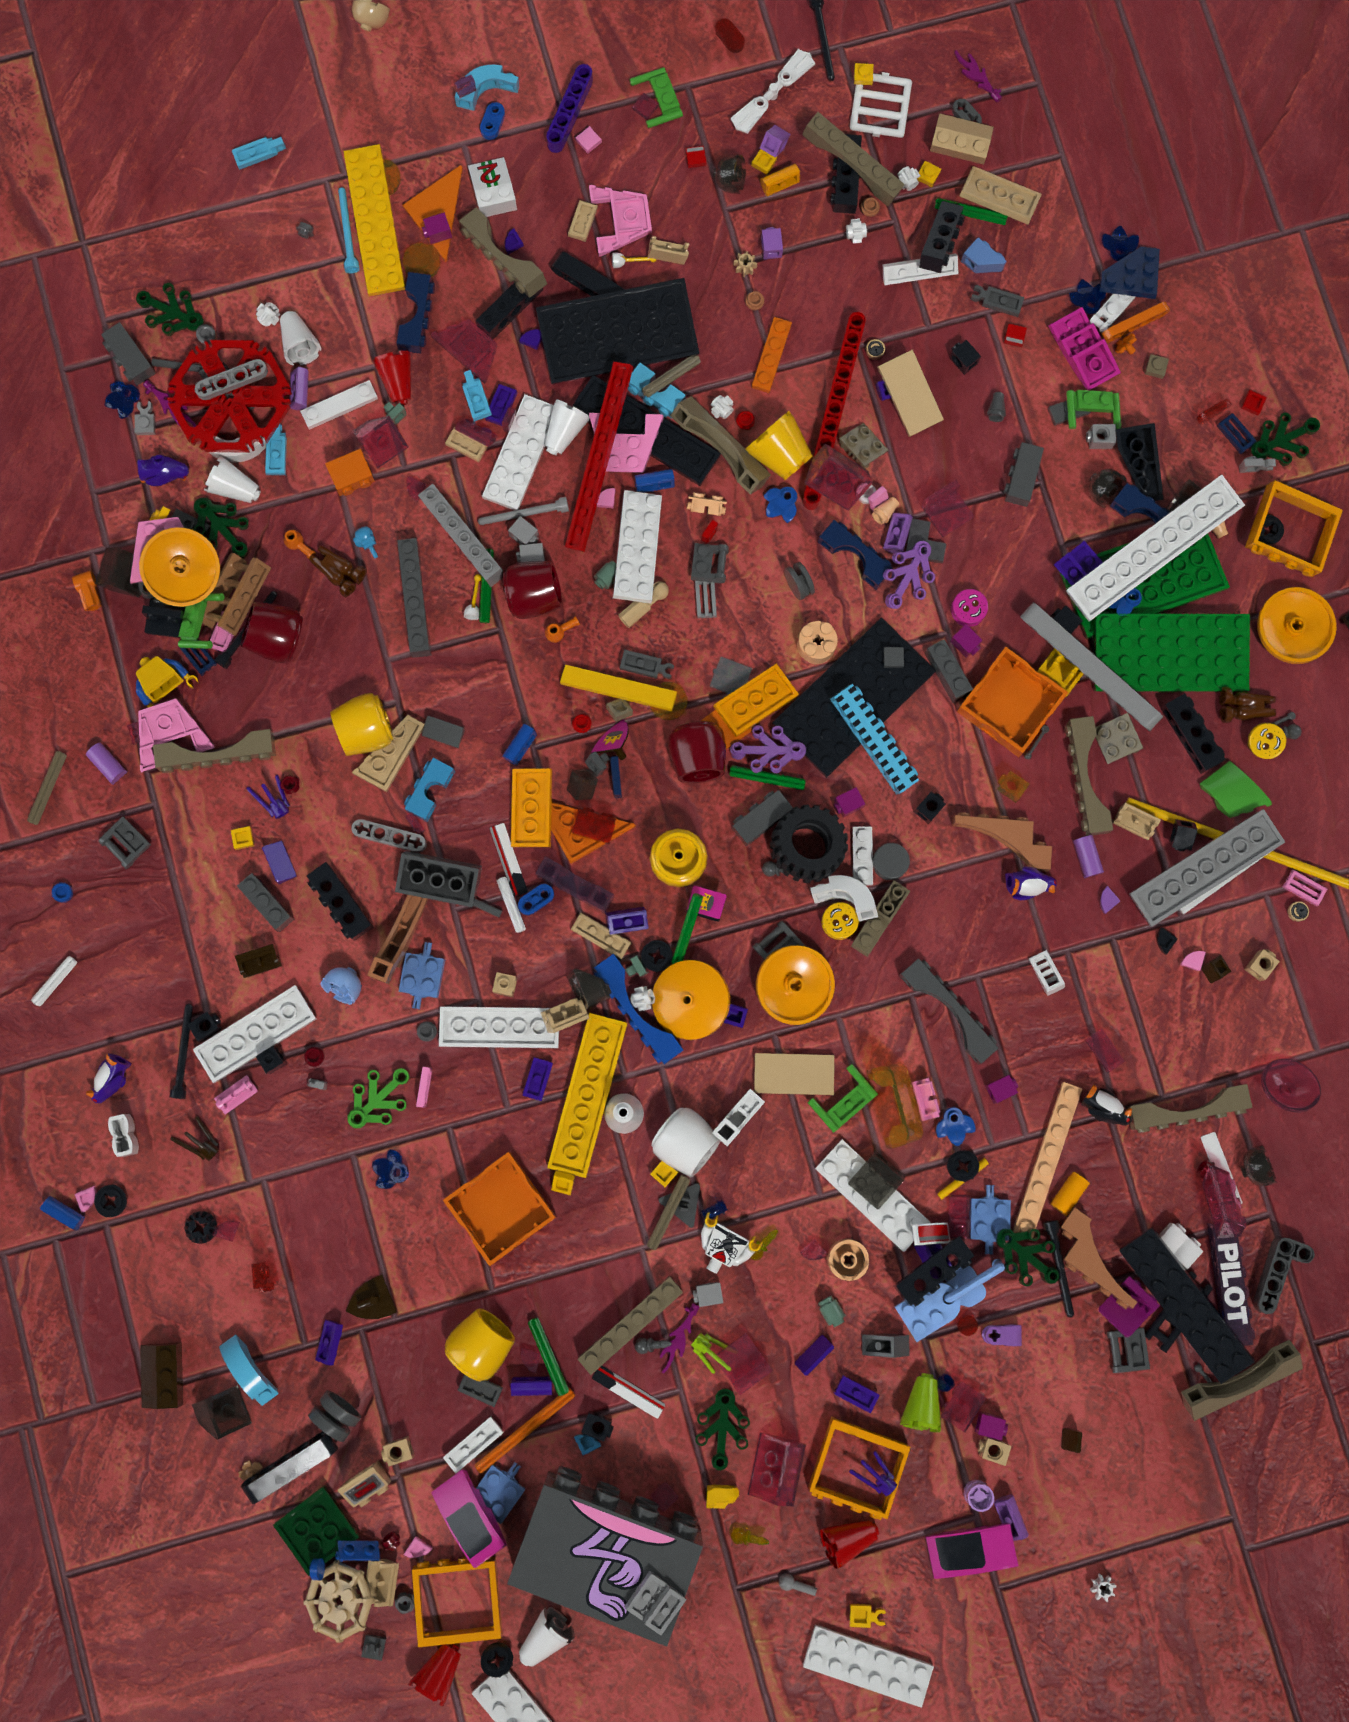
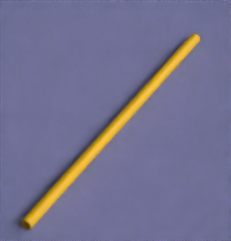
(1273, 856)

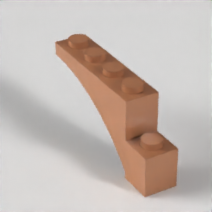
(1014, 834)
(398, 940)
(1085, 1258)

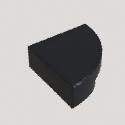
(1165, 940)

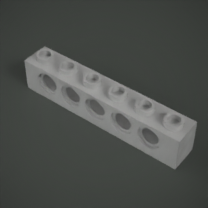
(461, 535)

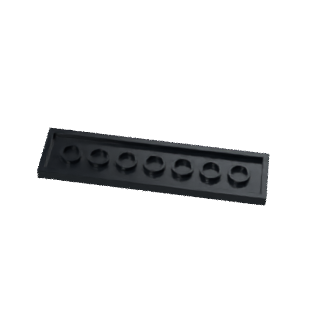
(671, 447)
(1187, 1305)

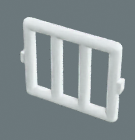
(901, 116)

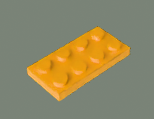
(756, 700)
(531, 807)

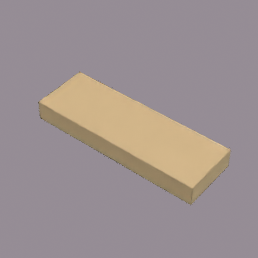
(600, 936)

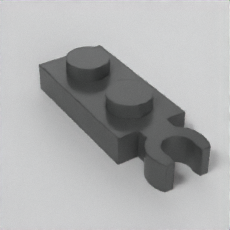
(999, 300)
(644, 665)

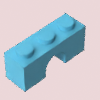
(663, 401)

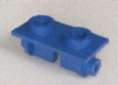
(358, 1551)

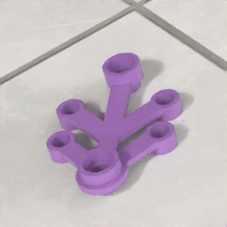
(910, 573)
(770, 750)

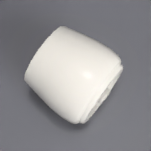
(685, 1142)

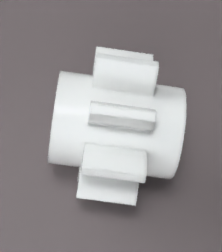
(909, 178)
(856, 231)
(268, 314)
(722, 406)
(642, 998)
(1100, 1592)

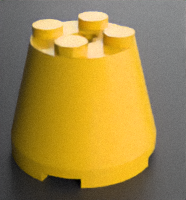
(781, 447)

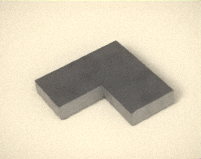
(919, 532)

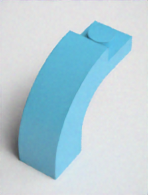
(486, 78)
(246, 1372)

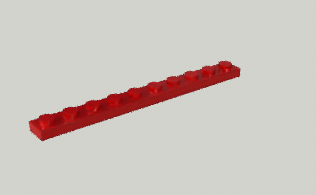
(599, 456)

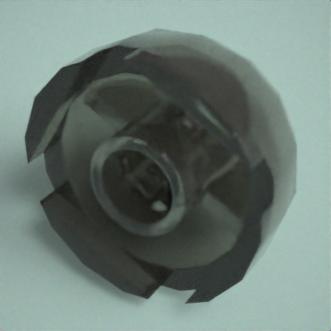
(730, 174)
(1105, 486)
(1258, 1167)

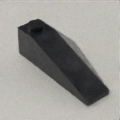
(1141, 457)

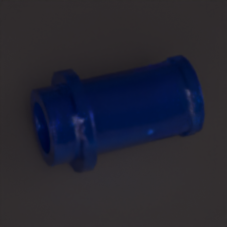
(715, 1209)

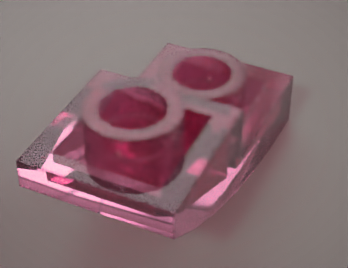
(959, 1216)

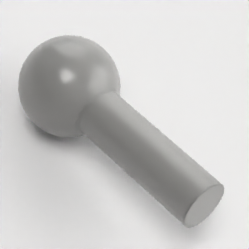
(788, 1582)

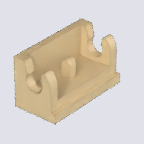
(668, 251)
(1136, 821)
(564, 1015)
(381, 1581)

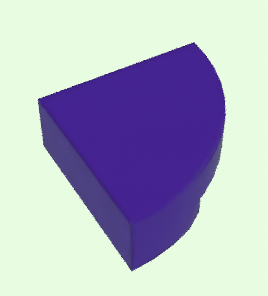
(513, 242)
(531, 339)

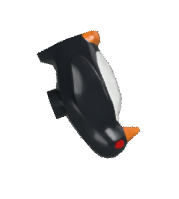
(1106, 1107)

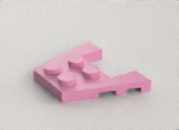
(629, 216)
(632, 451)
(145, 532)
(164, 724)

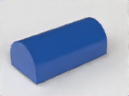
(655, 481)
(520, 744)
(62, 1213)

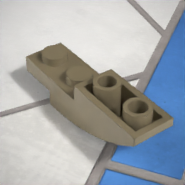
(876, 926)

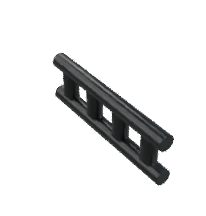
(1153, 1329)

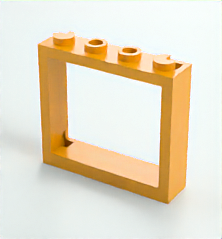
(1306, 502)
(839, 1498)
(461, 1635)

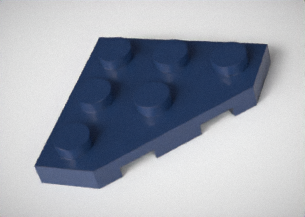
(1133, 274)

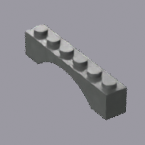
(414, 598)
(976, 1041)

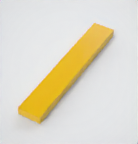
(618, 688)

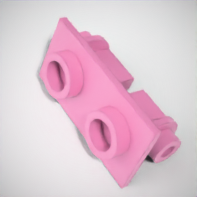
(235, 1095)
(927, 1108)

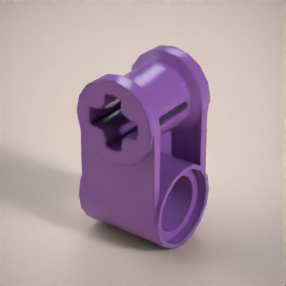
(1005, 1335)

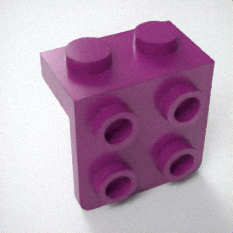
(1128, 1319)

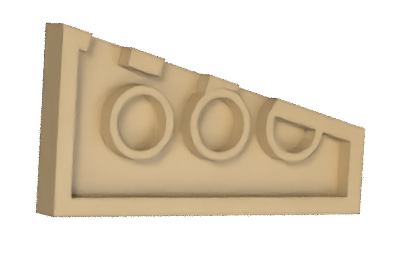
(384, 764)

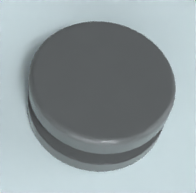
(799, 581)
(891, 861)

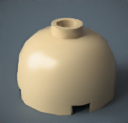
(370, 14)

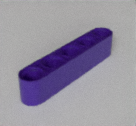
(569, 100)

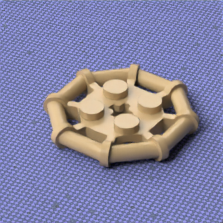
(328, 1606)

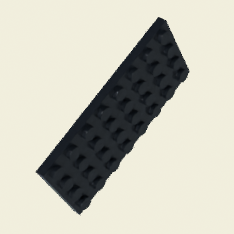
(620, 326)
(816, 720)

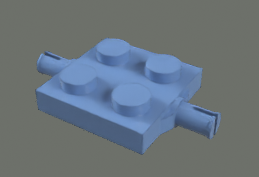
(422, 975)
(988, 1217)
(500, 1490)

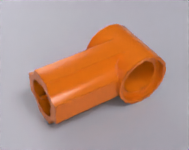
(86, 587)

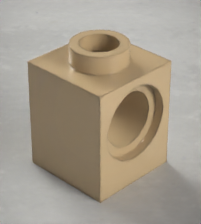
(1254, 965)
(504, 984)
(406, 1447)
(1002, 1454)

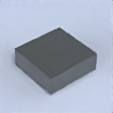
(893, 657)

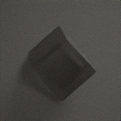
(582, 784)

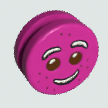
(969, 607)

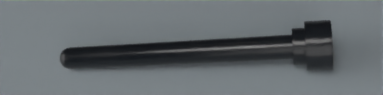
(817, 6)
(224, 658)
(178, 1090)
(1052, 1228)

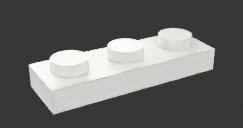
(862, 854)
(473, 1444)

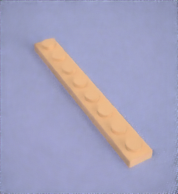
(1047, 1158)

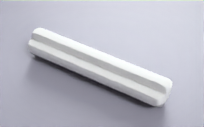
(511, 905)
(54, 980)

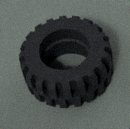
(823, 824)

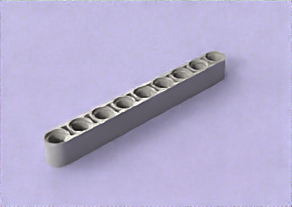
(1091, 666)

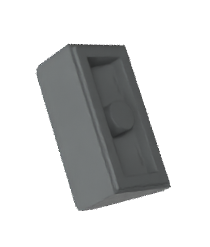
(443, 731)

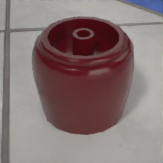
(532, 588)
(272, 631)
(698, 751)

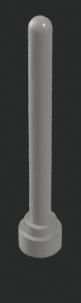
(559, 505)

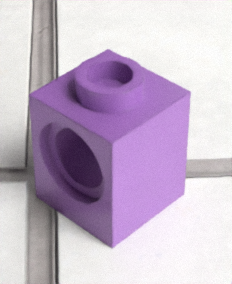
(775, 141)
(771, 243)

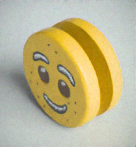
(1267, 740)
(840, 921)

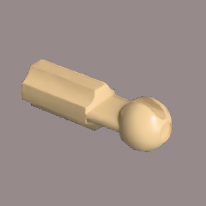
(638, 609)

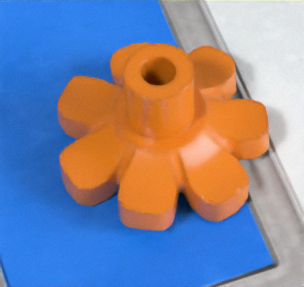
(1126, 344)

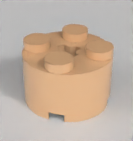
(809, 649)
(859, 1259)

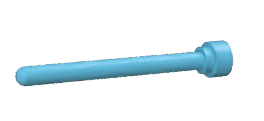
(351, 265)

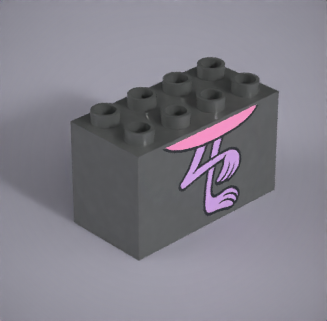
(596, 1550)

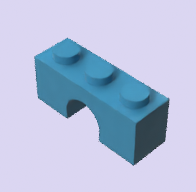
(435, 774)

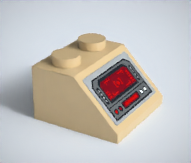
(365, 1484)

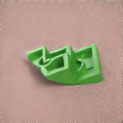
(1234, 791)

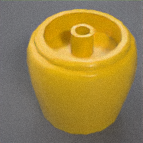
(362, 725)
(678, 844)
(479, 1345)

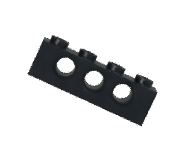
(845, 201)
(941, 237)
(504, 311)
(1192, 744)
(325, 874)
(955, 1247)

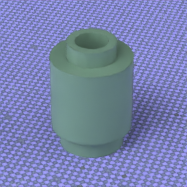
(606, 575)
(831, 1311)

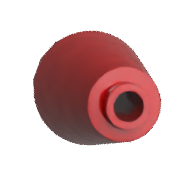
(395, 375)
(847, 1541)
(437, 1674)

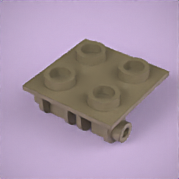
(863, 445)
(1118, 738)

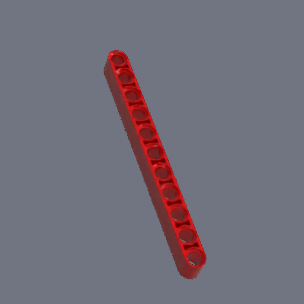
(835, 401)

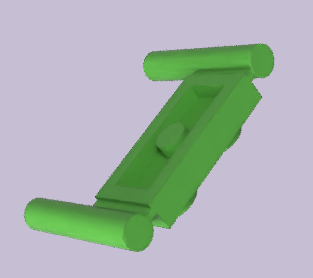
(664, 95)
(1093, 402)
(192, 623)
(848, 1105)

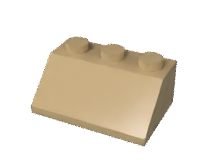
(961, 139)

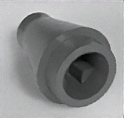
(997, 408)

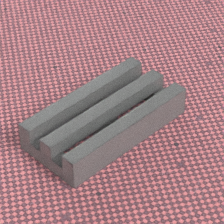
(713, 598)

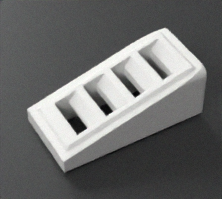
(1057, 977)

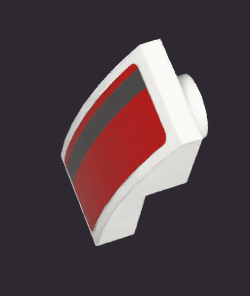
(930, 1233)

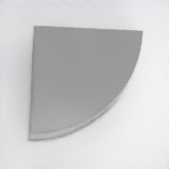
(317, 1084)

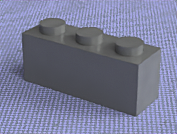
(127, 354)
(1023, 474)
(948, 671)
(761, 817)
(265, 902)

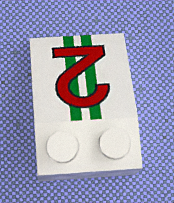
(492, 187)

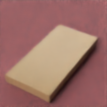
(1000, 195)
(910, 393)
(794, 1074)

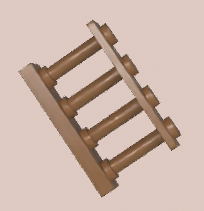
(243, 596)

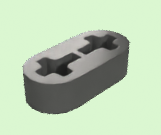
(969, 112)

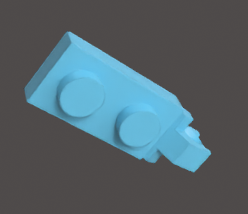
(257, 151)
(476, 397)
(276, 453)

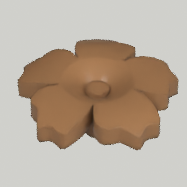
(249, 1469)

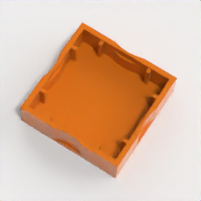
(1012, 702)
(499, 1208)

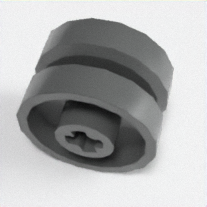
(334, 1416)

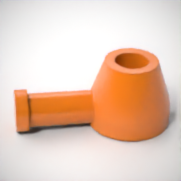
(297, 543)
(558, 636)

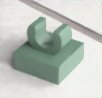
(396, 413)
(637, 967)

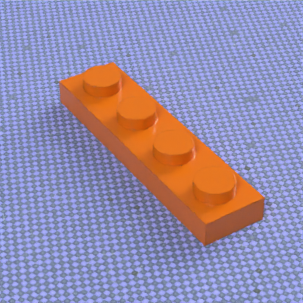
(771, 355)

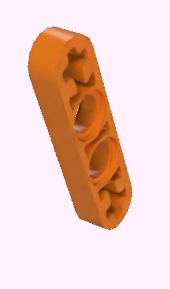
(1135, 322)

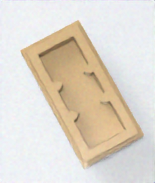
(582, 221)
(466, 445)

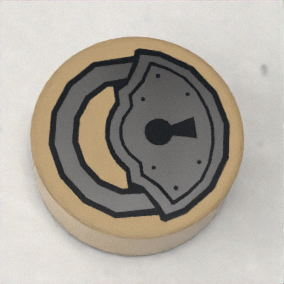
(875, 349)
(1298, 911)

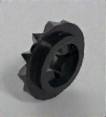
(1277, 530)
(652, 947)
(964, 1157)
(101, 1201)
(203, 1218)
(489, 1656)

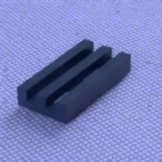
(1235, 433)
(207, 667)
(616, 777)

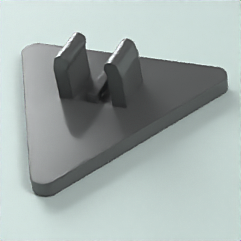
(687, 1207)

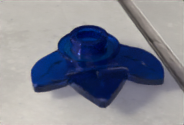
(1120, 242)
(1087, 294)
(119, 398)
(387, 1170)

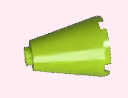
(923, 1405)

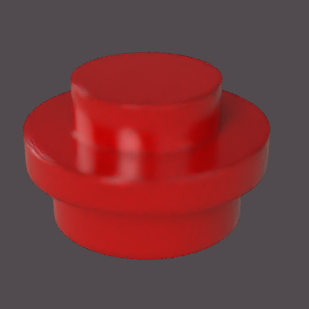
(745, 420)
(581, 723)

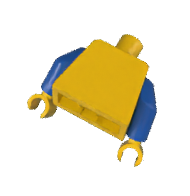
(159, 678)

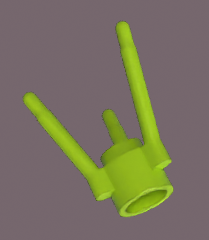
(702, 1345)

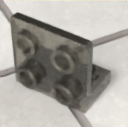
(876, 1180)

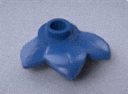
(779, 505)
(1125, 605)
(955, 1128)

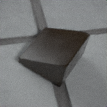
(1215, 969)
(1071, 1440)

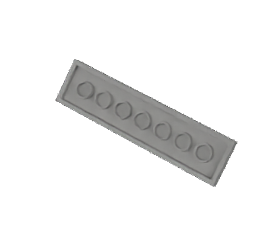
(1207, 868)

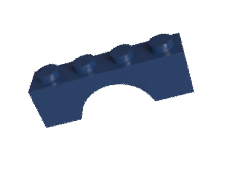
(411, 335)
(1132, 501)
(837, 539)

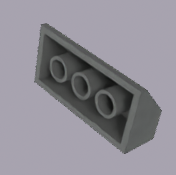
(438, 878)

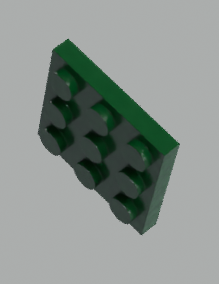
(315, 1528)

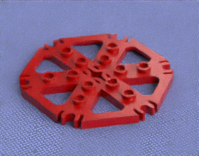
(235, 408)

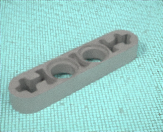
(232, 383)
(389, 834)

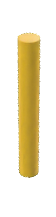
(955, 1184)

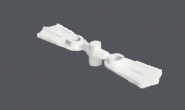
(750, 114)

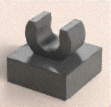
(597, 763)
(374, 1647)

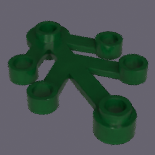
(172, 312)
(1282, 440)
(220, 524)
(1025, 1255)
(723, 1426)

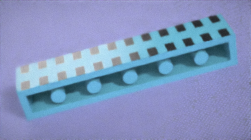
(875, 739)

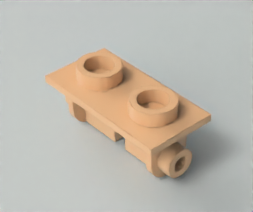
(699, 502)

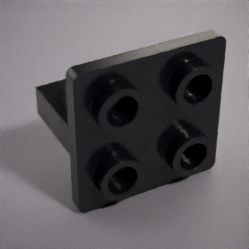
(163, 618)

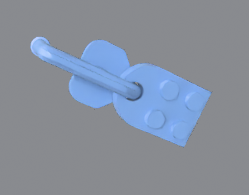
(934, 1313)

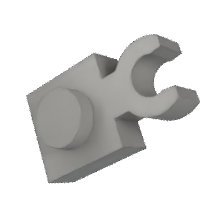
(145, 422)
(1252, 464)

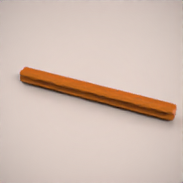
(523, 1431)

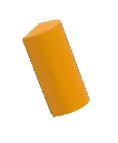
(780, 180)
(1070, 1193)

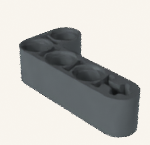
(1279, 1277)

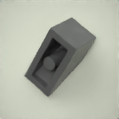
(885, 1345)

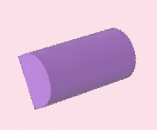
(299, 388)
(897, 532)
(106, 763)
(1088, 856)
(1009, 1513)

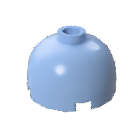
(343, 984)

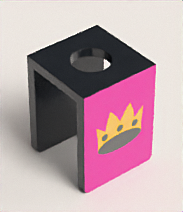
(711, 905)

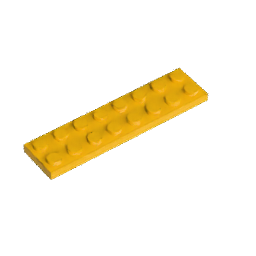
(374, 220)
(587, 1095)

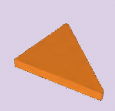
(435, 200)
(575, 846)

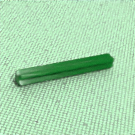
(976, 212)
(485, 599)
(767, 777)
(687, 928)
(548, 1357)

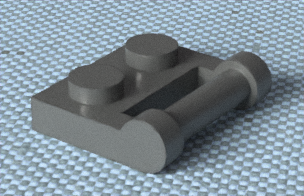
(703, 562)
(129, 837)
(790, 939)
(1135, 1351)

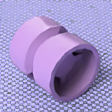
(978, 1495)

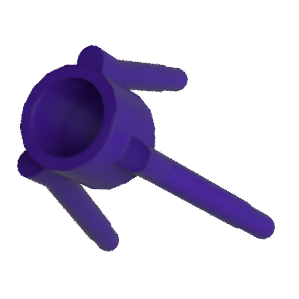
(278, 807)
(884, 1482)

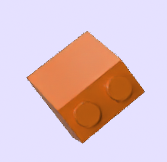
(350, 472)

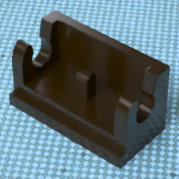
(258, 960)

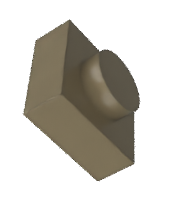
(1156, 366)
(619, 709)

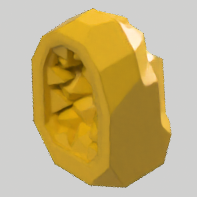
(720, 1495)

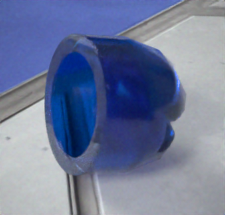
(945, 1383)

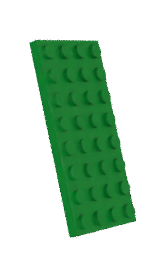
(1181, 581)
(1175, 651)

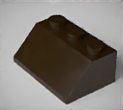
(161, 1375)

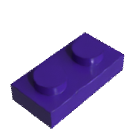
(502, 400)
(537, 1079)
(329, 1342)
(856, 1394)

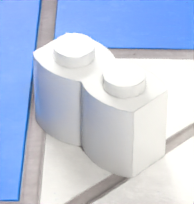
(122, 1130)
(1182, 1246)

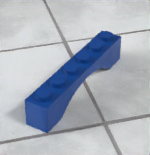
(662, 1043)

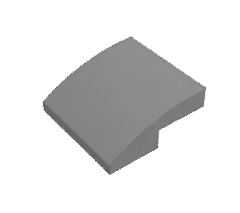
(655, 1603)

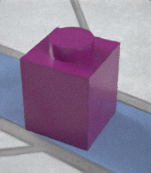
(436, 228)
(966, 641)
(848, 802)
(1002, 1088)
(991, 1426)

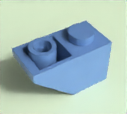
(982, 258)

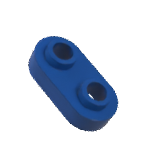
(492, 119)
(535, 899)

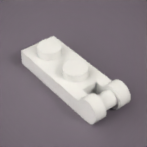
(1111, 311)

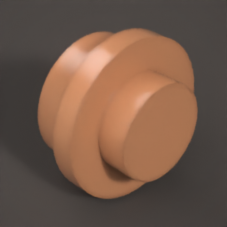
(870, 207)
(754, 300)

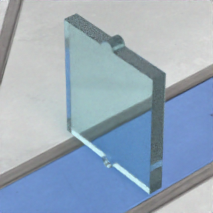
(729, 675)

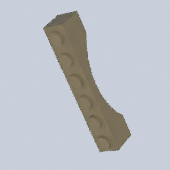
(877, 177)
(524, 274)
(696, 419)
(255, 745)
(1095, 815)
(1227, 1100)
(630, 1325)
(1274, 1366)

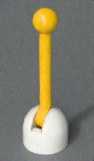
(619, 260)
(472, 611)

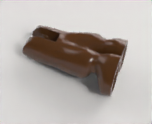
(335, 568)
(1248, 705)

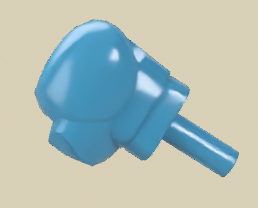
(365, 538)

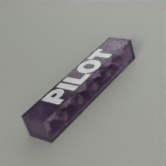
(1230, 1285)

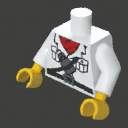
(725, 1245)

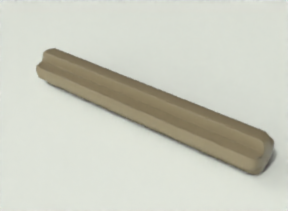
(671, 375)
(46, 787)
(668, 1212)

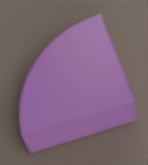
(1108, 900)

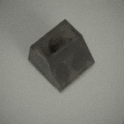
(116, 572)

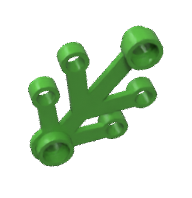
(376, 1100)

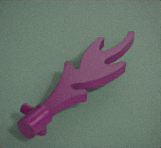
(975, 75)
(164, 403)
(680, 1340)

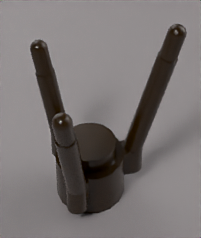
(206, 1150)

